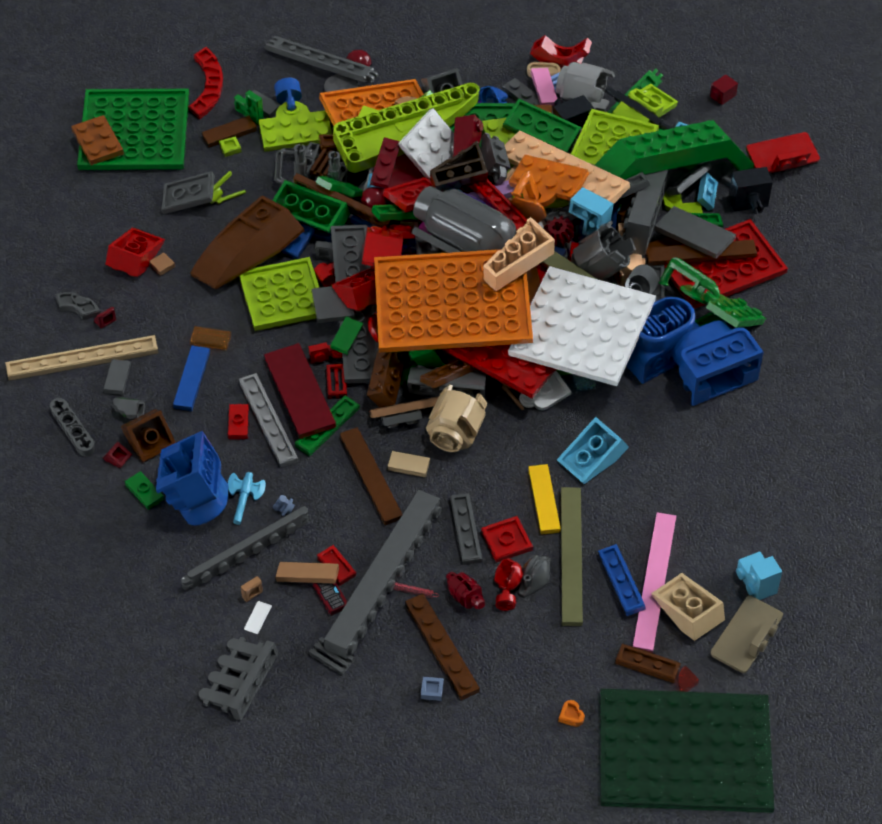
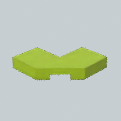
(675, 200)

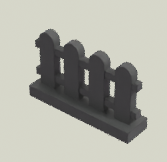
(247, 685)

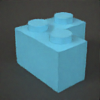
(591, 209)
(759, 575)

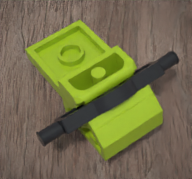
(643, 104)

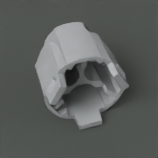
(584, 80)

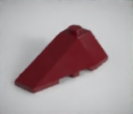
(466, 132)

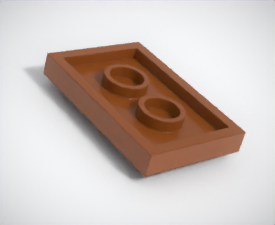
(97, 140)

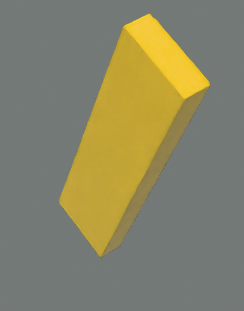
(544, 499)

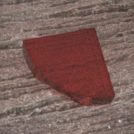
(686, 679)

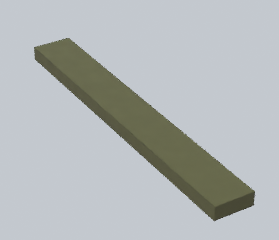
(571, 556)

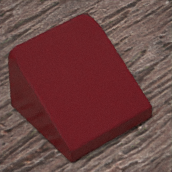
(105, 318)
(117, 455)

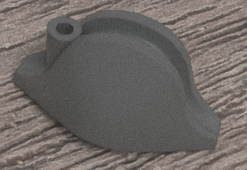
(535, 575)

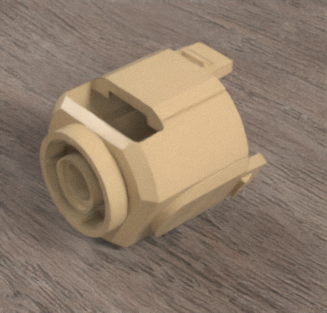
(455, 419)

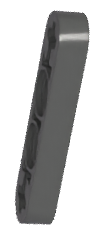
(69, 428)

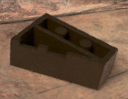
(461, 170)

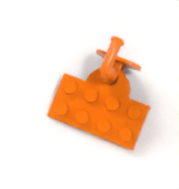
(542, 184)

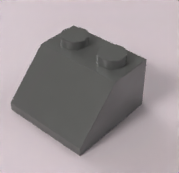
(442, 81)

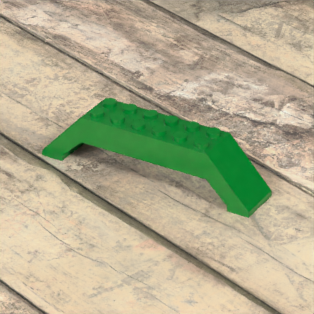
(671, 150)

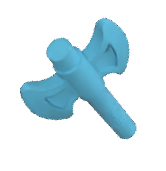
(245, 488)

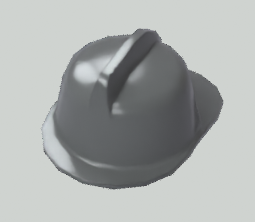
(642, 279)

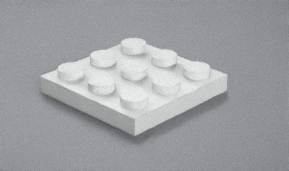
(428, 142)

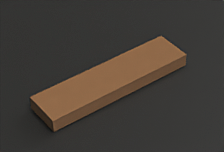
(404, 407)

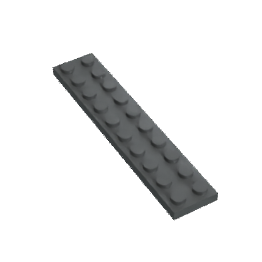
(347, 259)

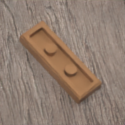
(307, 572)

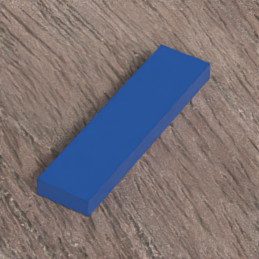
(191, 378)
(621, 580)

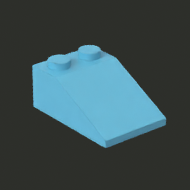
(592, 451)

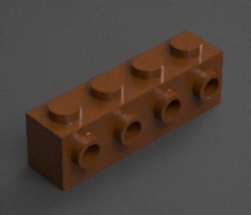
(386, 377)

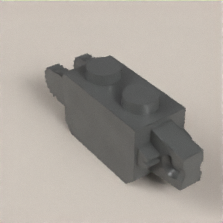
(495, 158)

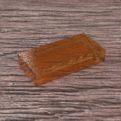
(210, 338)

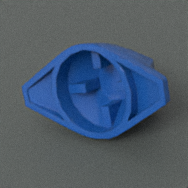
(491, 94)

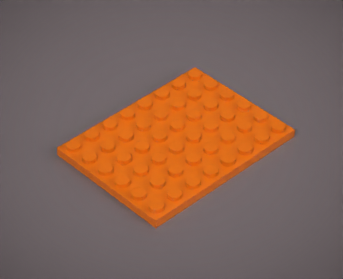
(447, 303)

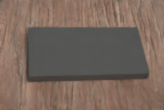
(695, 232)

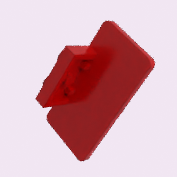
(783, 152)

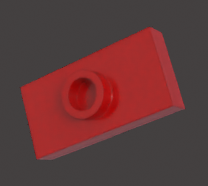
(238, 421)

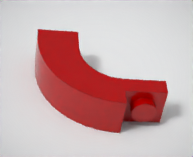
(549, 52)

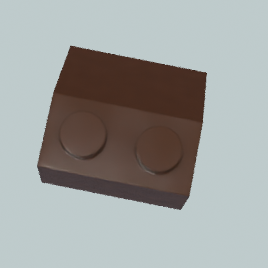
(148, 434)

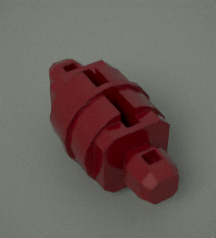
(465, 590)

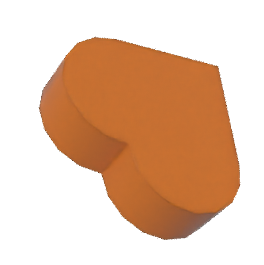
(571, 714)

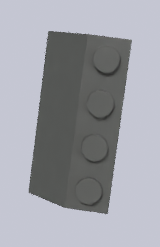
(471, 383)

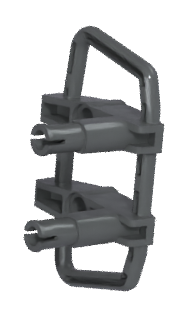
(306, 158)

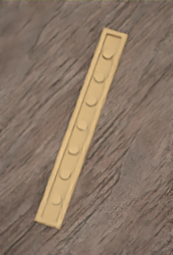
(81, 357)

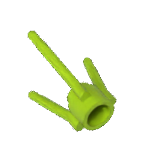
(217, 192)

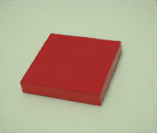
(506, 539)

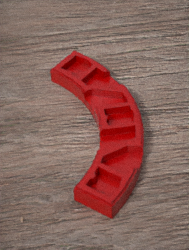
(213, 83)

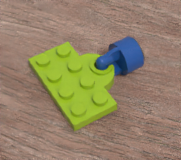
(293, 120)

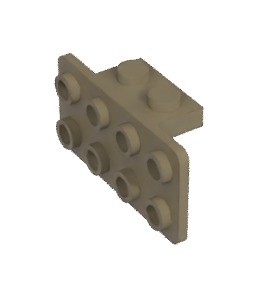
(747, 634)

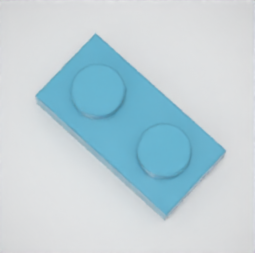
(707, 191)

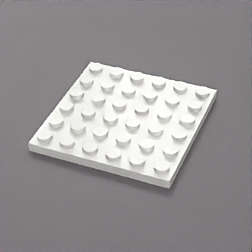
(584, 325)

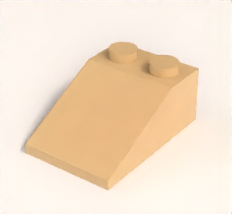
(690, 606)

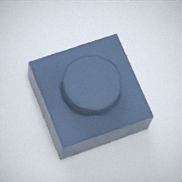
(432, 688)

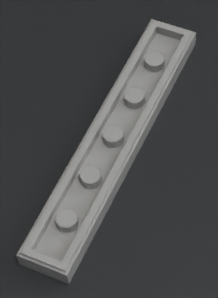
(268, 420)

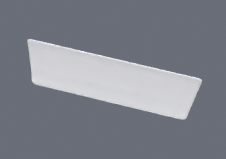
(257, 617)

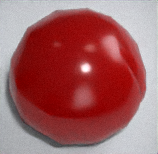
(508, 574)

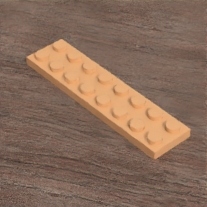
(598, 180)

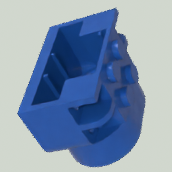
(662, 330)
(716, 360)
(193, 479)

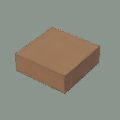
(162, 264)
(251, 589)

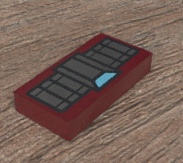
(331, 597)

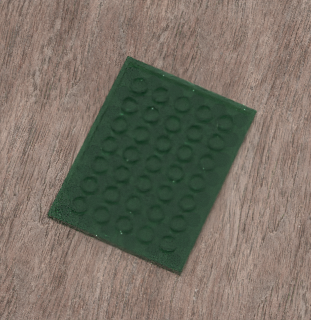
(686, 750)

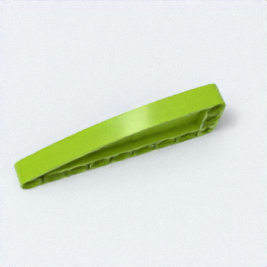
(362, 136)

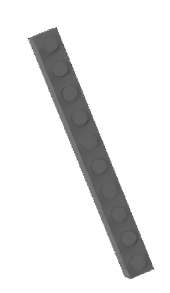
(382, 575)

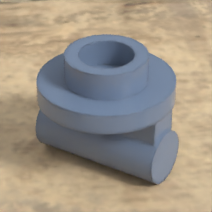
(284, 505)

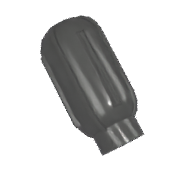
(462, 220)

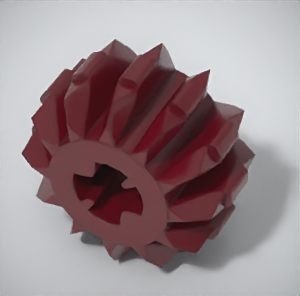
(560, 229)

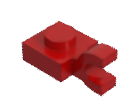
(321, 352)

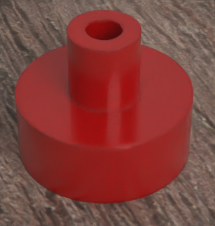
(505, 601)

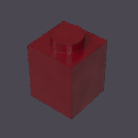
(723, 89)

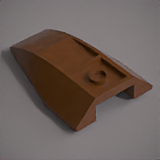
(247, 242)

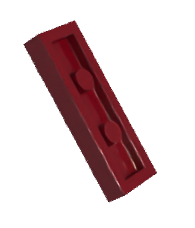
(385, 163)

